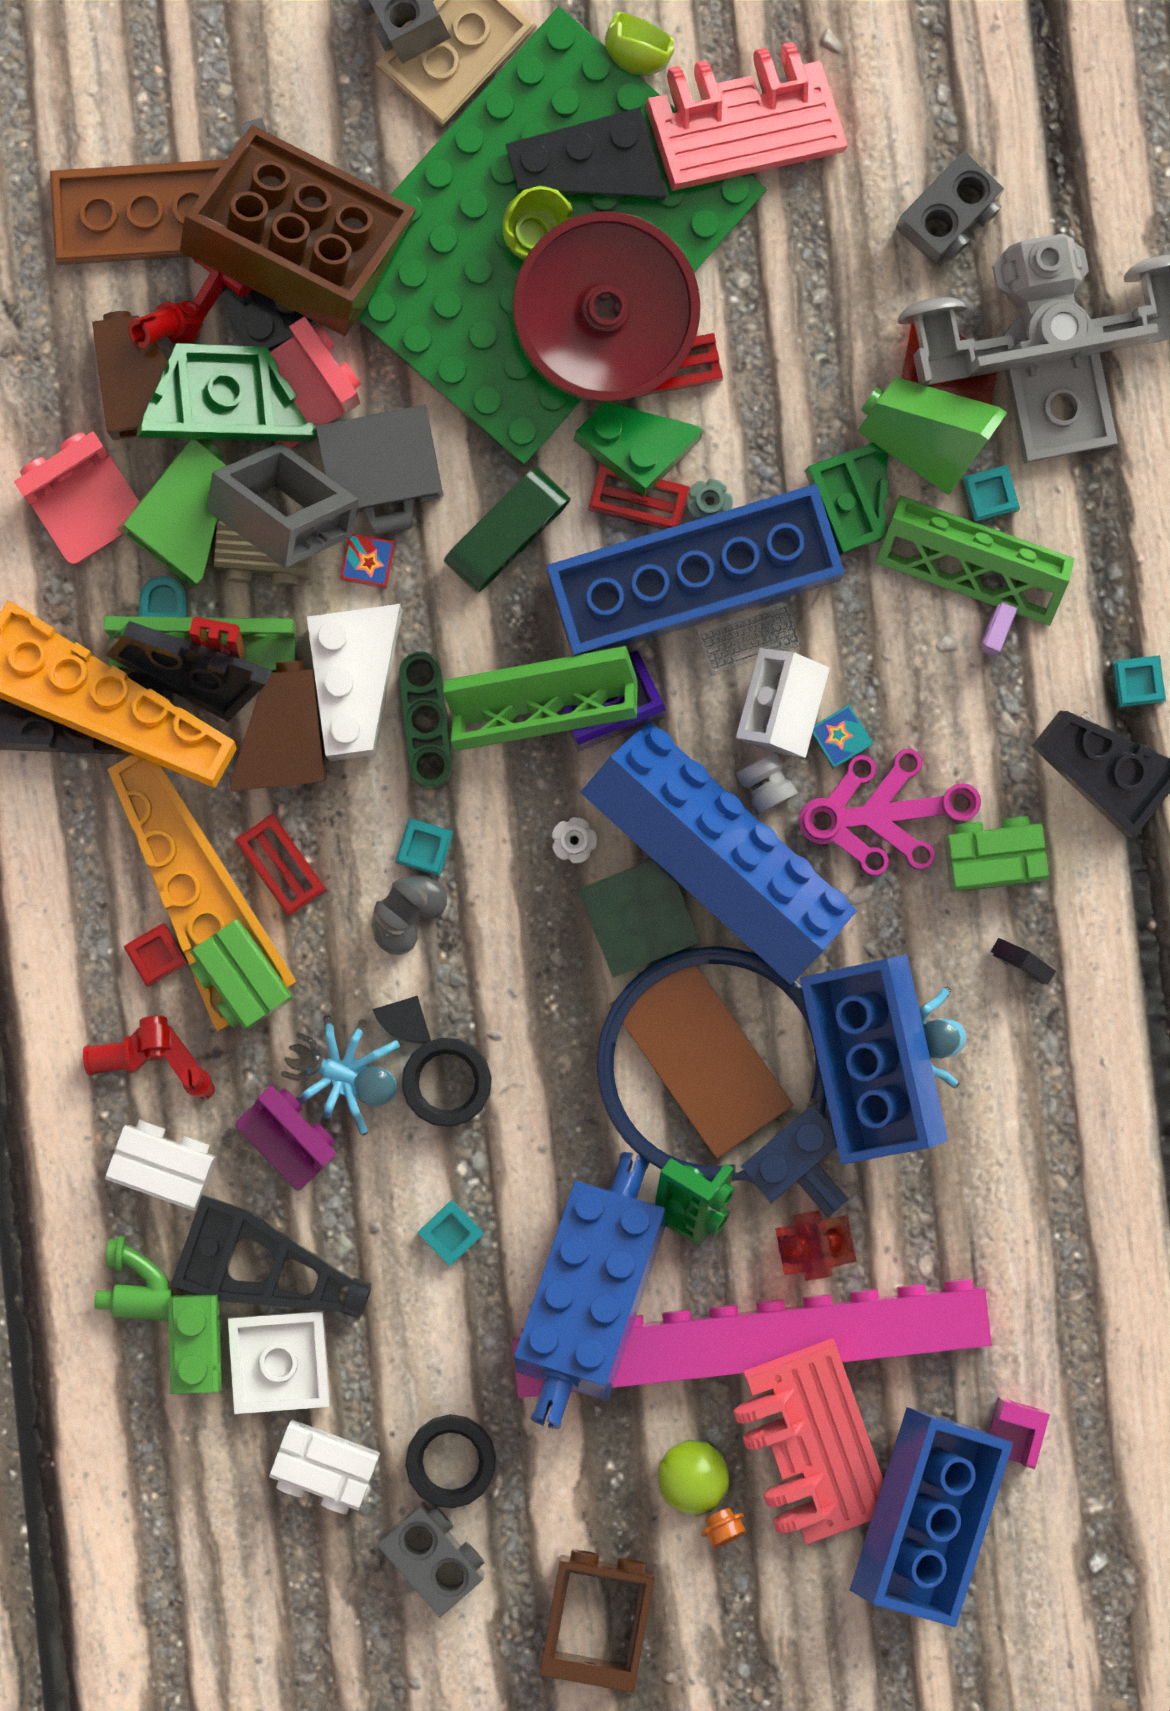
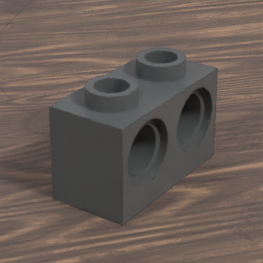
(409, 41)
(943, 203)
(421, 1565)

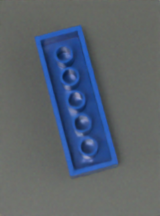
(695, 572)
(719, 851)

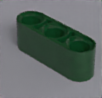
(507, 529)
(418, 699)

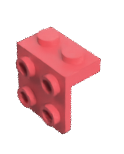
(321, 385)
(78, 496)

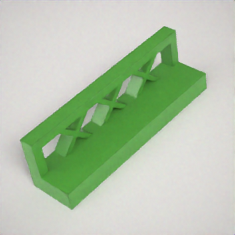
(979, 546)
(263, 638)
(542, 691)

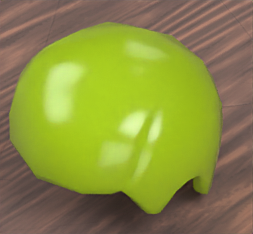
(638, 45)
(532, 216)
(693, 1477)

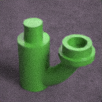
(133, 1301)

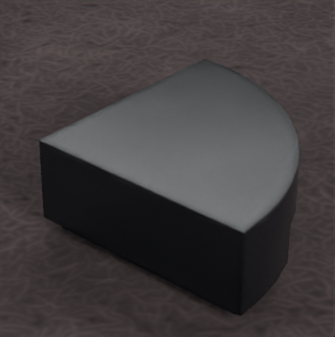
(1023, 960)
(404, 1020)

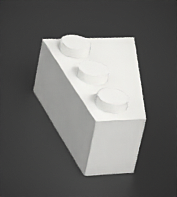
(352, 676)

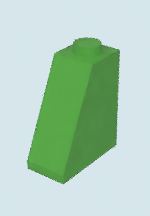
(929, 429)
(173, 514)

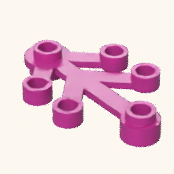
(880, 814)

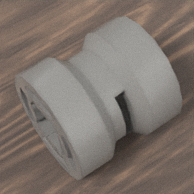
(772, 793)

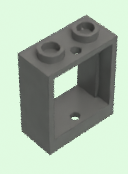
(322, 523)

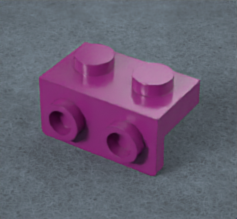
(286, 1138)

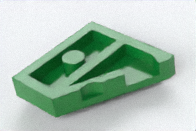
(636, 443)
(853, 495)

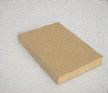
(454, 71)

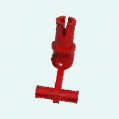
(183, 320)
(150, 1042)

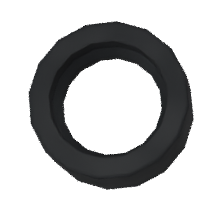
(411, 1079)
(450, 1497)

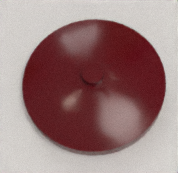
(606, 307)

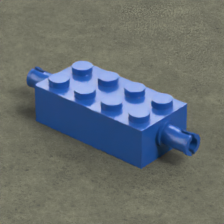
(590, 1290)

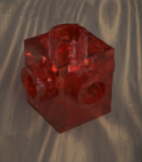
(806, 1248)

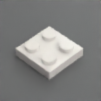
(279, 1362)

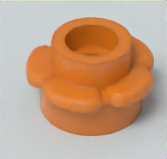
(723, 1527)

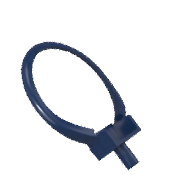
(787, 1157)

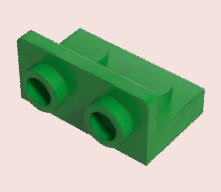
(692, 1202)

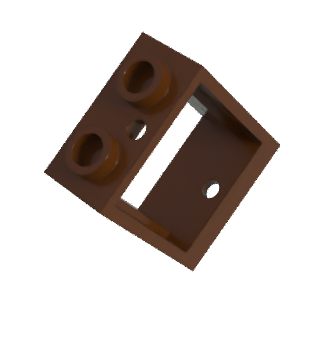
(588, 1669)

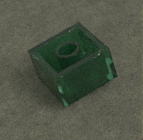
(638, 917)

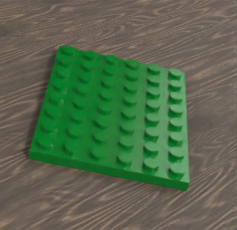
(454, 278)

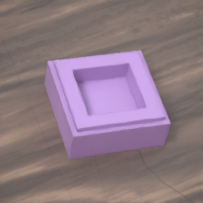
(997, 629)

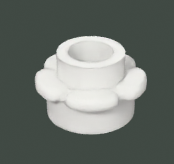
(574, 827)

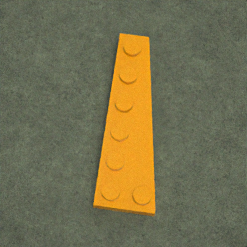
(83, 693)
(186, 869)

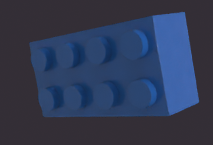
(874, 1060)
(931, 1517)

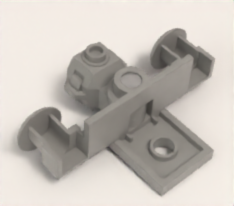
(1049, 347)

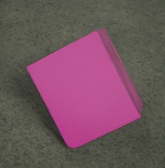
(1023, 1427)

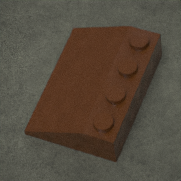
(296, 229)

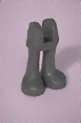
(397, 913)

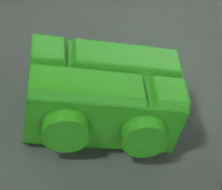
(996, 856)
(240, 975)
(195, 1344)

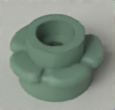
(701, 490)

